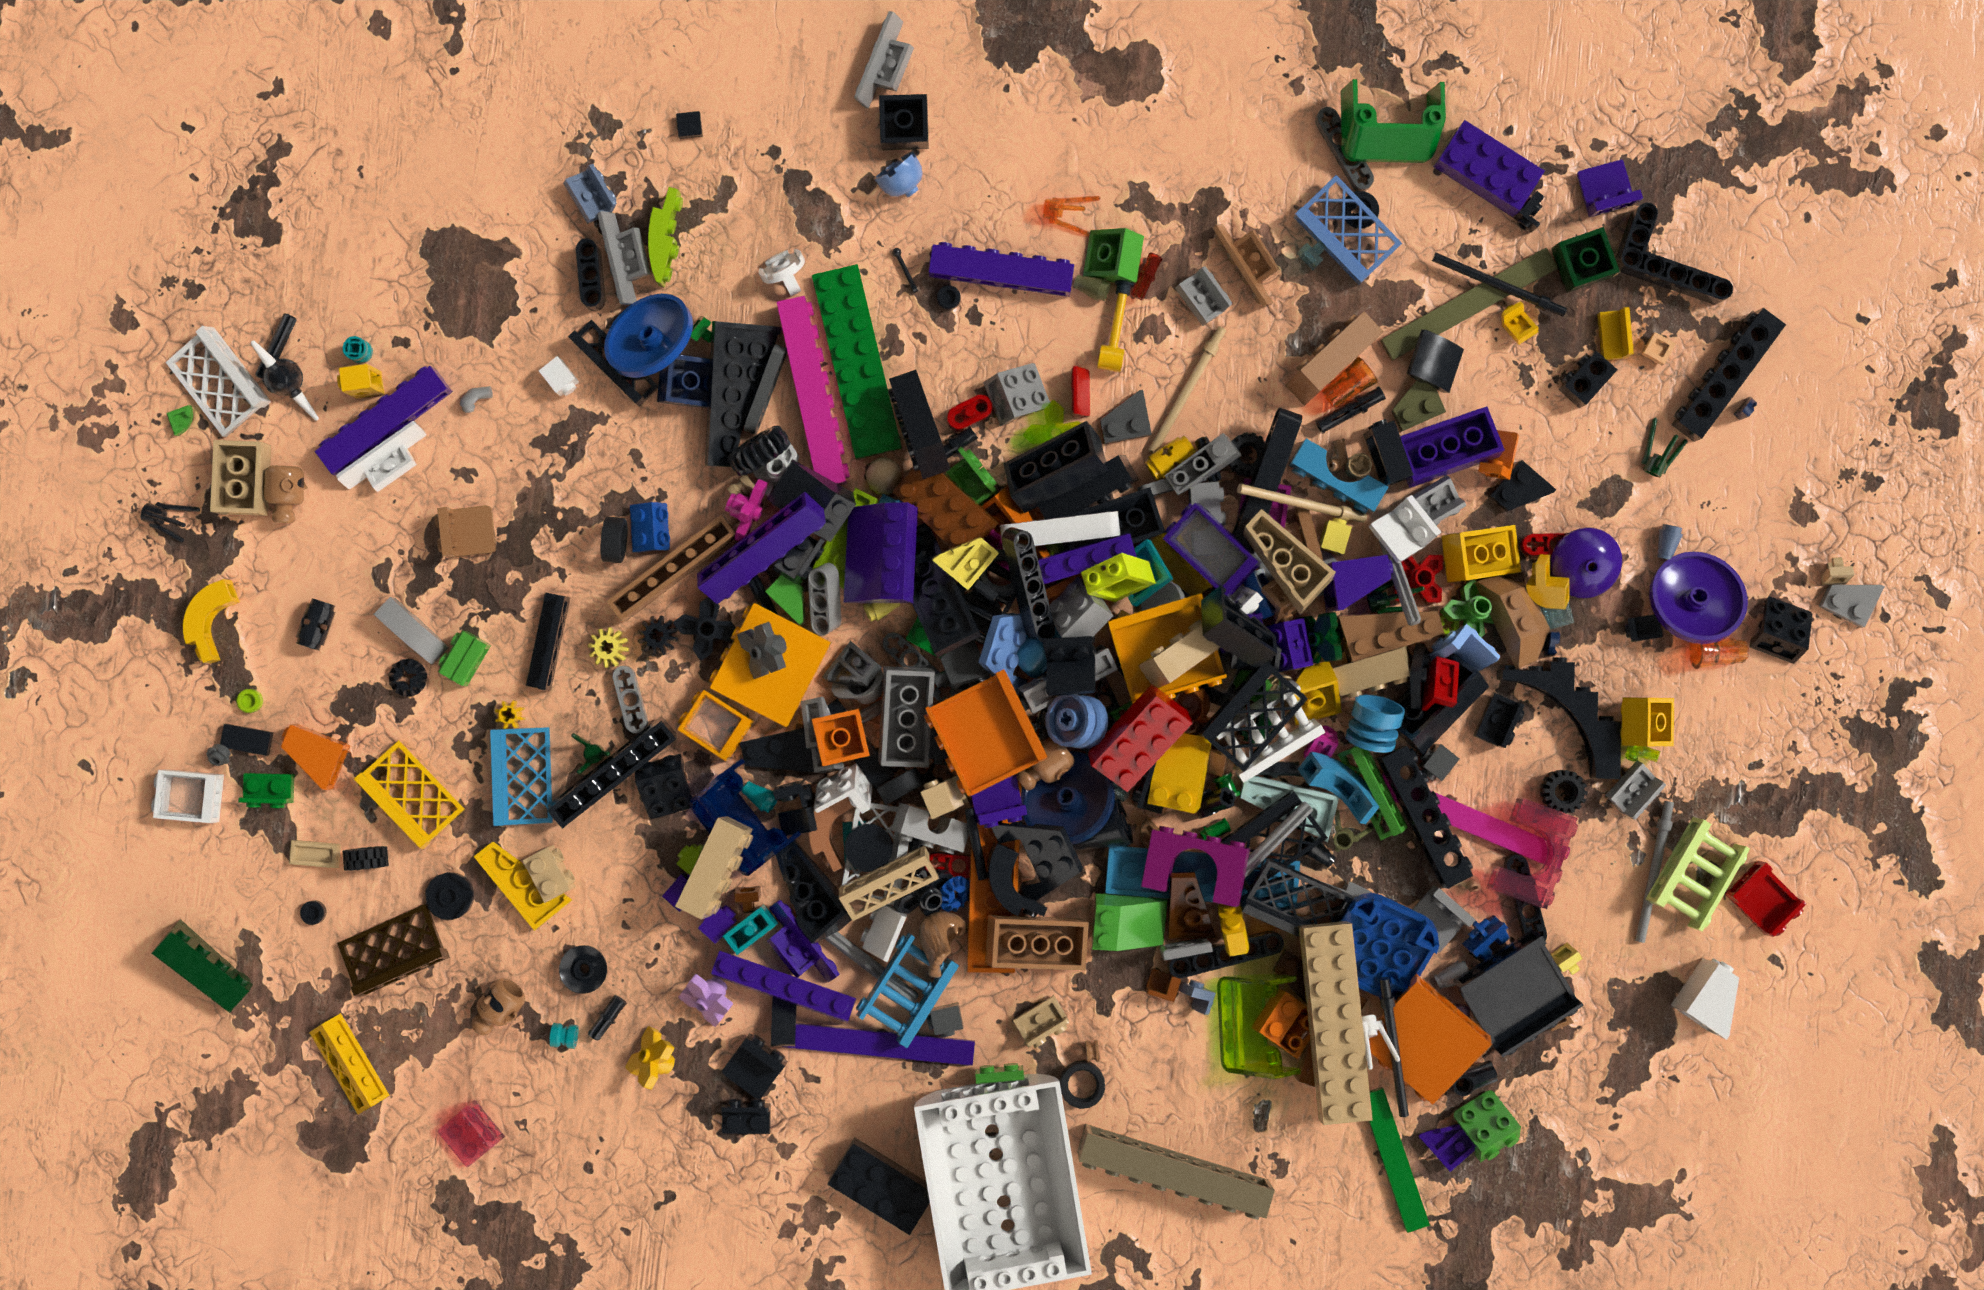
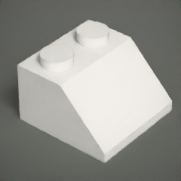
(883, 932)

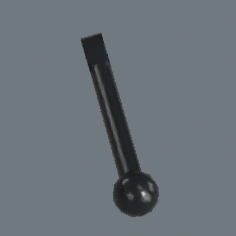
(897, 253)

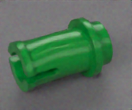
(1216, 829)

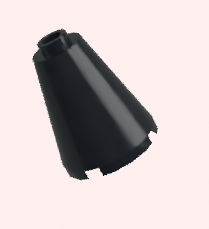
(1113, 834)

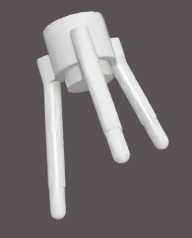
(1370, 1029)

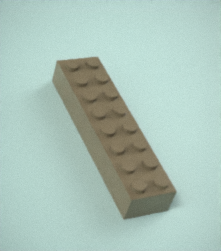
(1175, 1171)

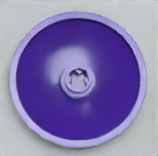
(1698, 597)

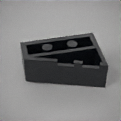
(1235, 631)

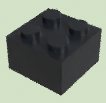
(904, 122)

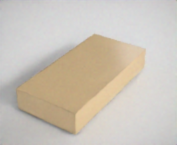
(314, 854)

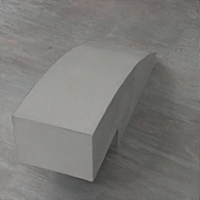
(411, 630)
(814, 709)

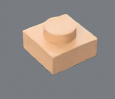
(1658, 348)

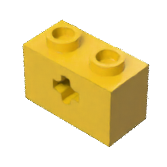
(360, 381)

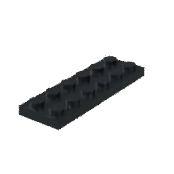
(939, 599)

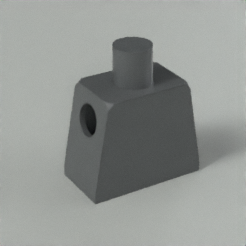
(961, 668)

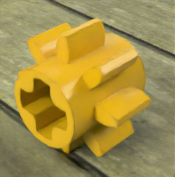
(505, 718)

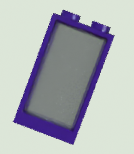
(1211, 549)

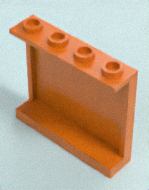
(985, 734)
(1433, 1040)

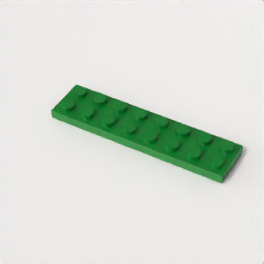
(856, 361)

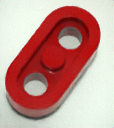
(969, 412)

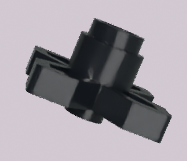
(704, 640)
(927, 897)

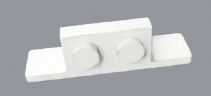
(385, 461)

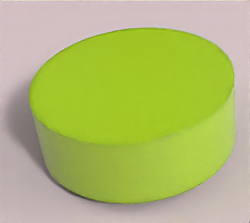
(249, 700)

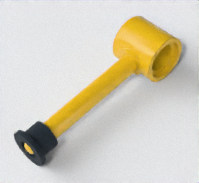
(1111, 355)

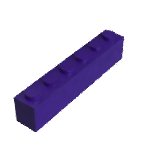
(1001, 270)
(385, 419)
(761, 548)
(783, 986)

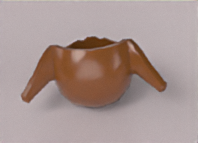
(1196, 704)

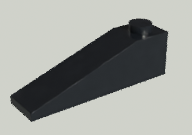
(812, 894)

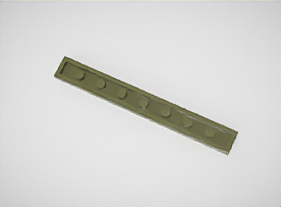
(1468, 304)

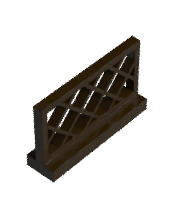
(400, 970)

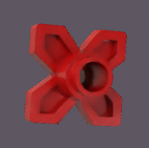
(1426, 570)

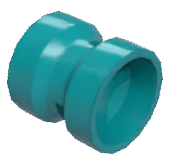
(361, 353)
(564, 1035)

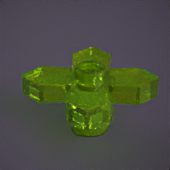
(1054, 420)

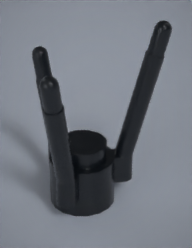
(157, 515)

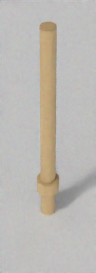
(1209, 350)
(1341, 512)

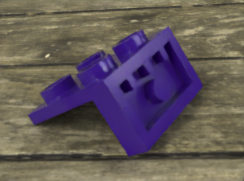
(1607, 188)
(1294, 643)

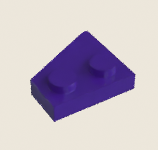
(1448, 1144)

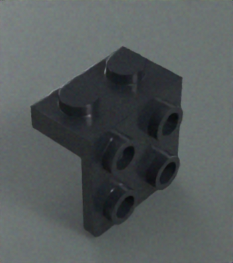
(663, 786)
(754, 1066)

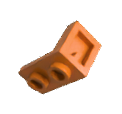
(1502, 466)

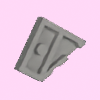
(1851, 602)

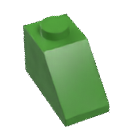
(789, 597)

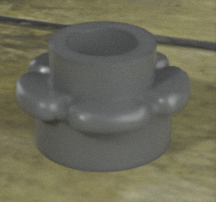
(218, 754)

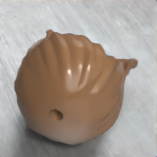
(936, 936)

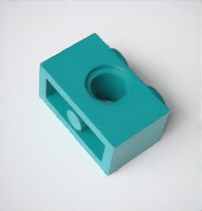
(750, 929)

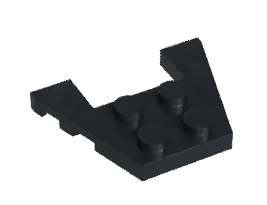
(1048, 851)

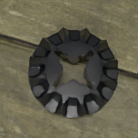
(1369, 200)
(417, 683)

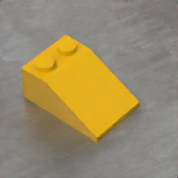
(1481, 553)
(1181, 774)

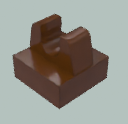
(747, 897)

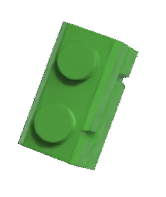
(463, 657)

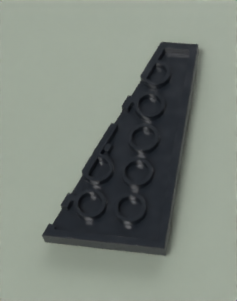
(736, 370)

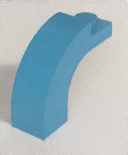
(1342, 781)

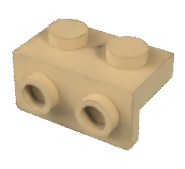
(549, 873)
(1041, 1022)

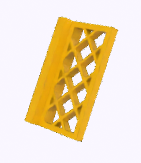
(394, 809)

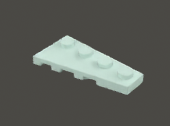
(1265, 791)

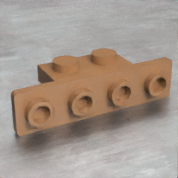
(1251, 259)

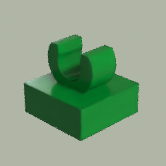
(700, 330)

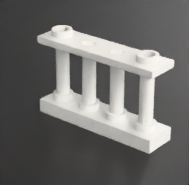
(1287, 742)

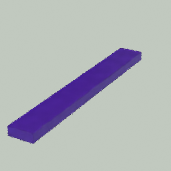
(883, 1044)

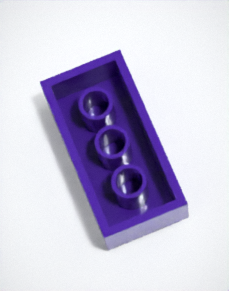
(1489, 168)
(1451, 446)

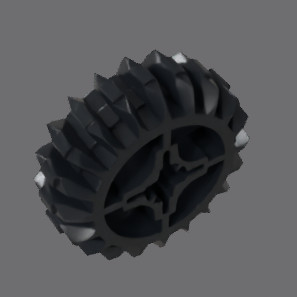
(759, 450)

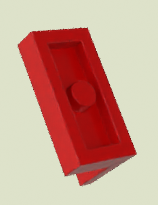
(1441, 683)

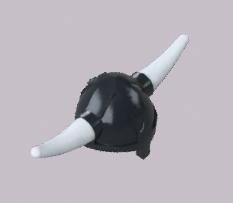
(283, 378)

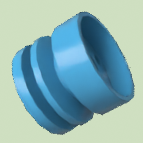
(1375, 723)

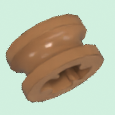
(1092, 1051)

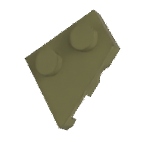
(1417, 406)

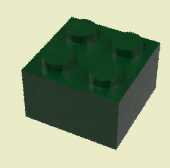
(1585, 259)

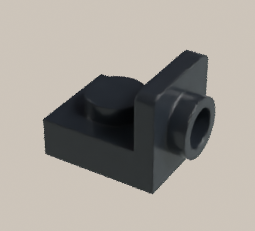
(1531, 208)

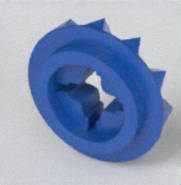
(960, 885)

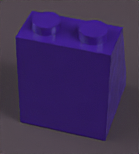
(1355, 580)

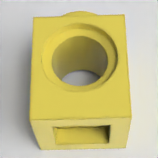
(1335, 536)

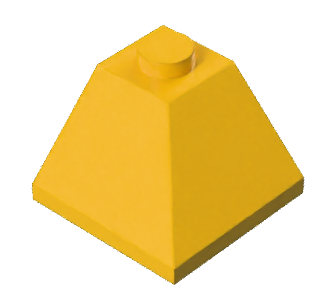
(1321, 689)

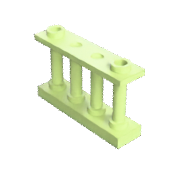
(1675, 868)

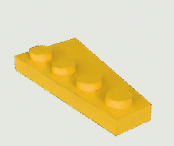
(518, 885)

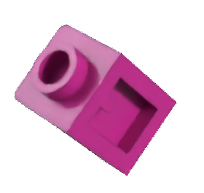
(1323, 744)

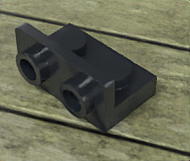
(797, 560)
(791, 790)
(746, 1117)

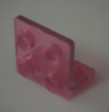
(471, 1133)

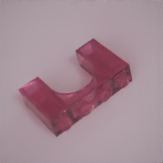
(1556, 831)

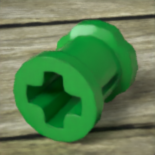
(1226, 781)

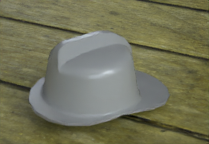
(861, 693)

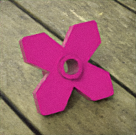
(746, 509)

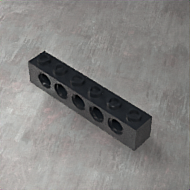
(1768, 329)
(611, 772)
(1461, 867)

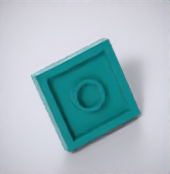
(1162, 576)

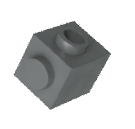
(1438, 762)
(945, 1019)

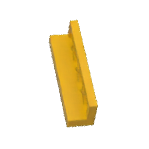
(350, 1063)

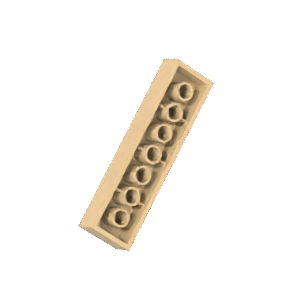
(1335, 1023)

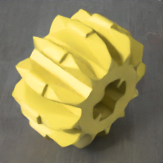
(604, 656)

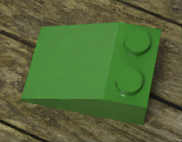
(1128, 922)

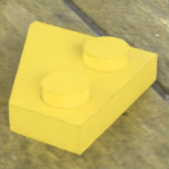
(967, 561)

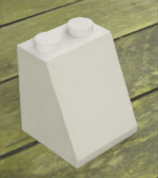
(1710, 997)

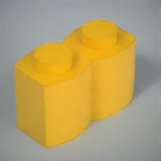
(1233, 930)

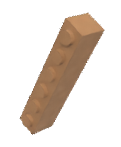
(672, 568)

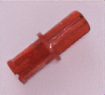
(1146, 276)

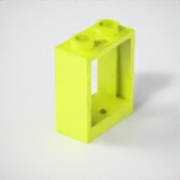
(1120, 579)

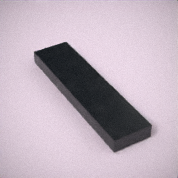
(869, 765)

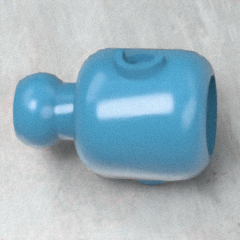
(1032, 656)

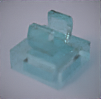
(1310, 254)

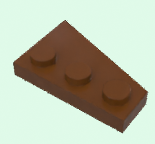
(1187, 909)

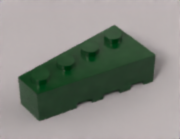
(202, 966)

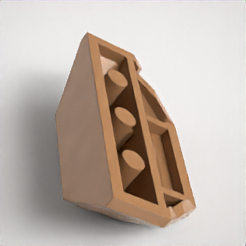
(1515, 618)

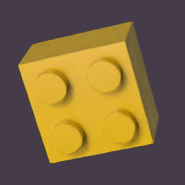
(1647, 721)

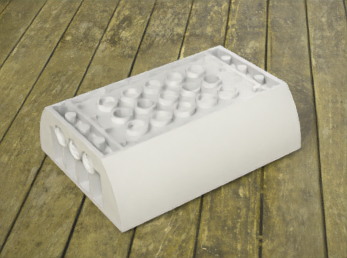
(1033, 1172)

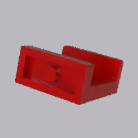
(1765, 899)

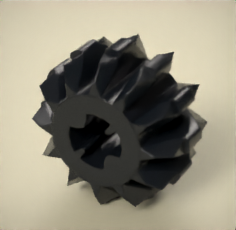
(661, 627)

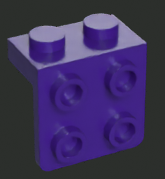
(999, 803)

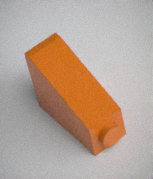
(315, 753)

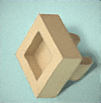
(1837, 573)

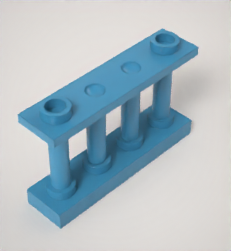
(918, 1011)

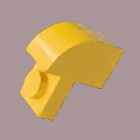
(1547, 590)

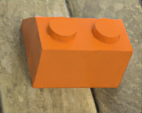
(840, 737)

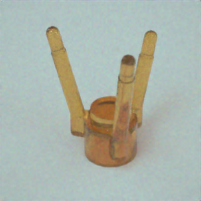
(1055, 207)

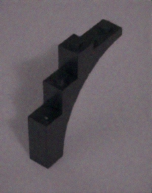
(1600, 737)

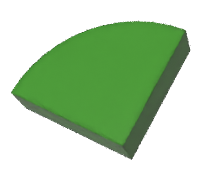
(180, 419)

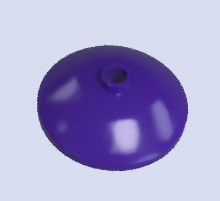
(1577, 551)

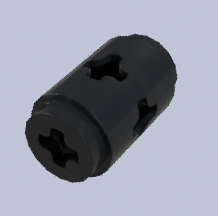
(318, 613)

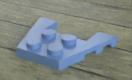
(1002, 645)

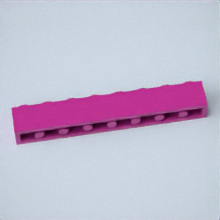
(811, 389)

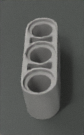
(819, 608)

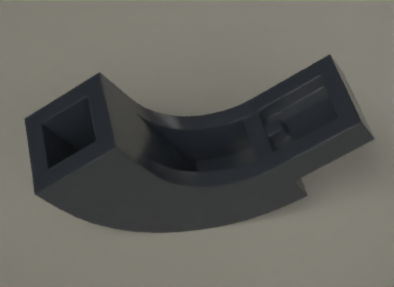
(999, 871)

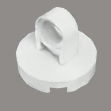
(781, 268)

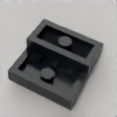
(1435, 361)

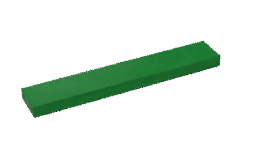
(1396, 1163)

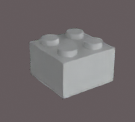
(1079, 613)

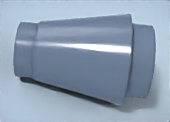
(1668, 540)

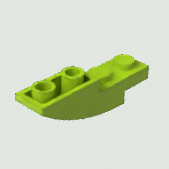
(660, 244)

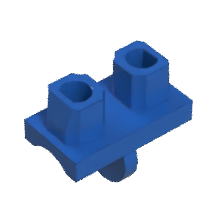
(1485, 934)

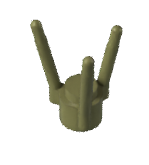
(1345, 837)

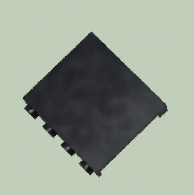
(1517, 993)

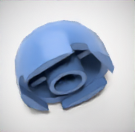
(901, 176)

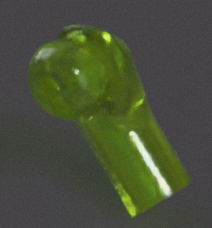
(1645, 752)

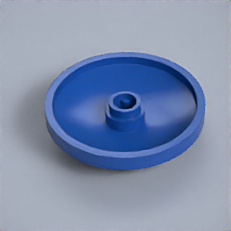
(648, 335)

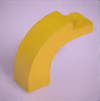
(200, 615)

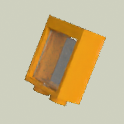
(712, 723)

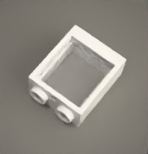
(187, 796)

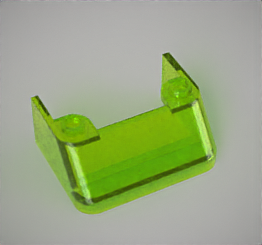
(1239, 1005)

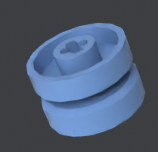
(1076, 721)

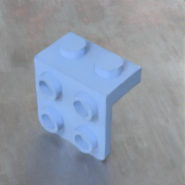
(1466, 645)

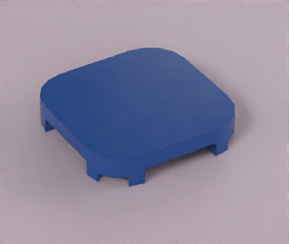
(1389, 942)

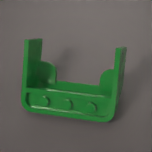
(1390, 142)

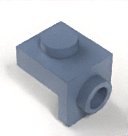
(1202, 996)

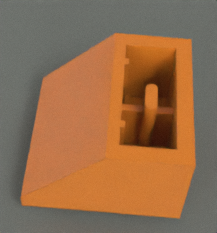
(1284, 1023)

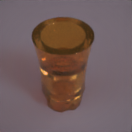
(1350, 383)
(1719, 653)

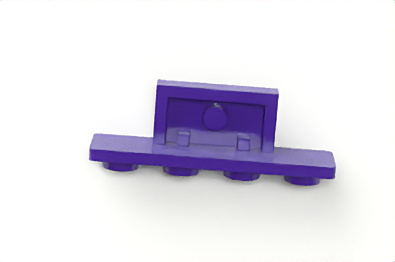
(795, 947)

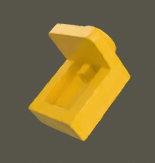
(1518, 323)

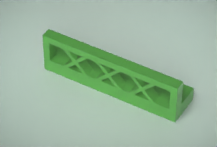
(1379, 790)

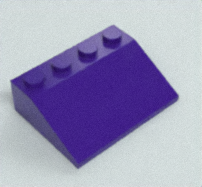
(881, 553)

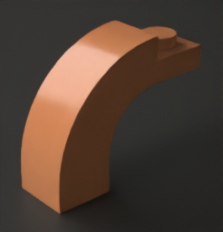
(821, 838)

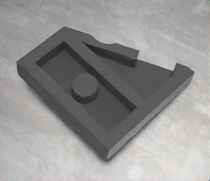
(852, 667)

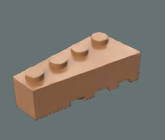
(1333, 358)
(1379, 633)

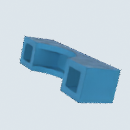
(1311, 462)

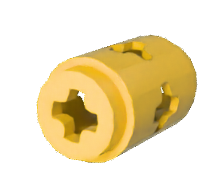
(1161, 464)

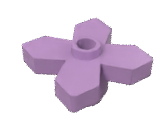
(707, 998)

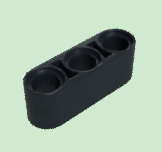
(585, 264)

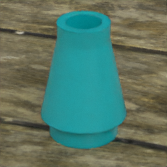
(760, 796)

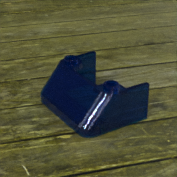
(723, 799)

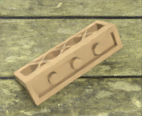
(884, 875)

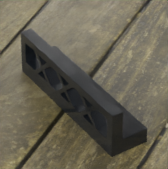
(604, 365)
(548, 641)

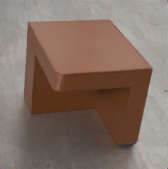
(1162, 985)

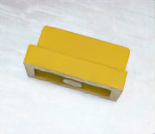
(1615, 334)

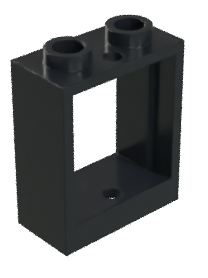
(1387, 452)

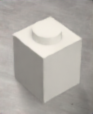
(559, 377)

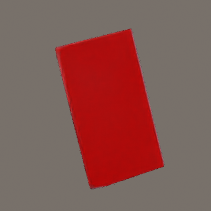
(1080, 392)

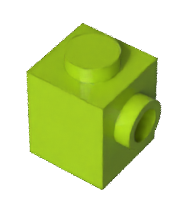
(689, 857)

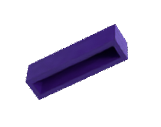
(1084, 557)

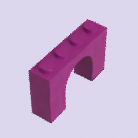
(1229, 859)

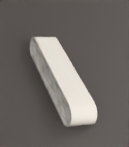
(1069, 528)

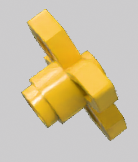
(652, 1058)

